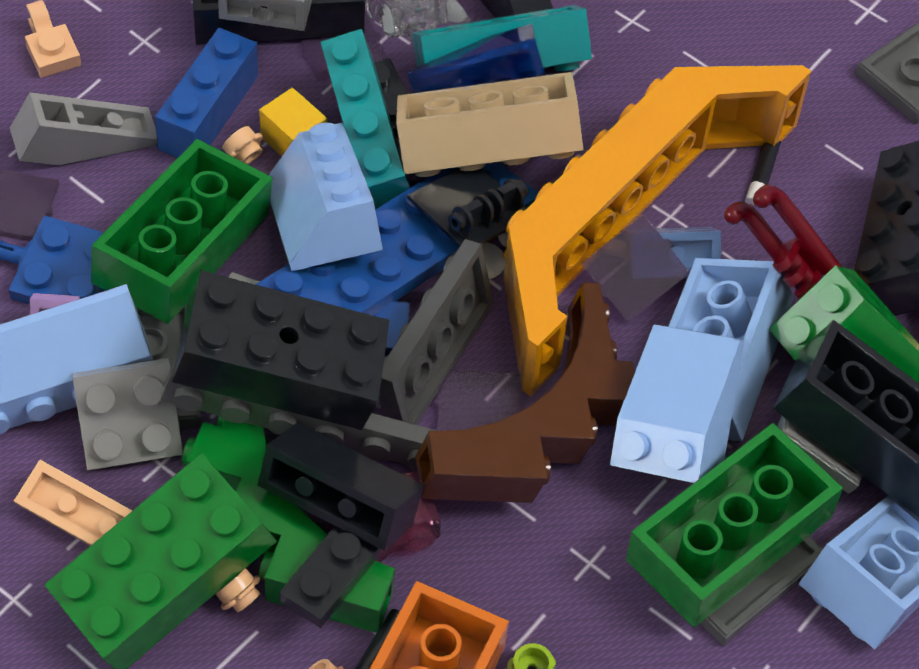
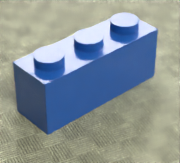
(207, 93)

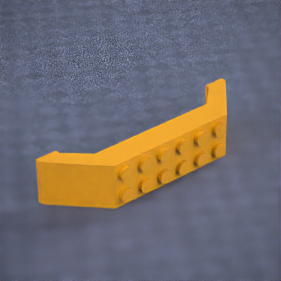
(622, 177)

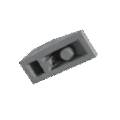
(76, 130)

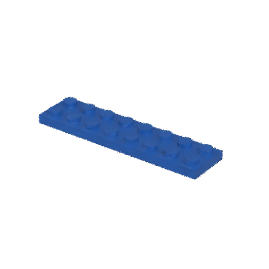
(410, 256)

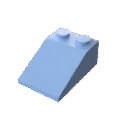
(679, 405)
(870, 572)

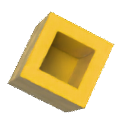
(285, 118)

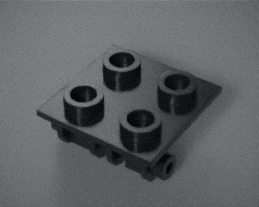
(470, 204)

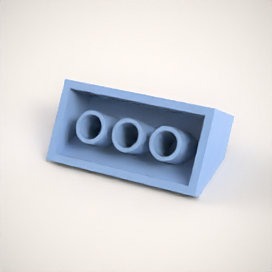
(323, 200)
(740, 303)
(50, 345)

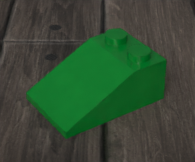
(856, 307)

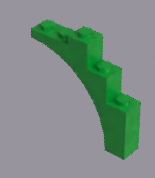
(238, 456)

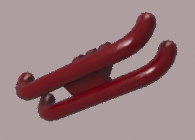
(801, 258)

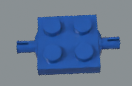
(53, 261)

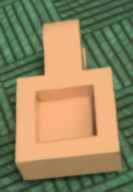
(49, 46)

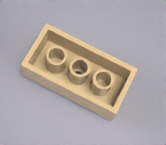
(489, 124)

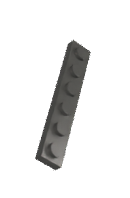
(378, 439)

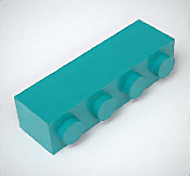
(559, 33)
(365, 115)

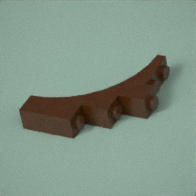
(514, 455)

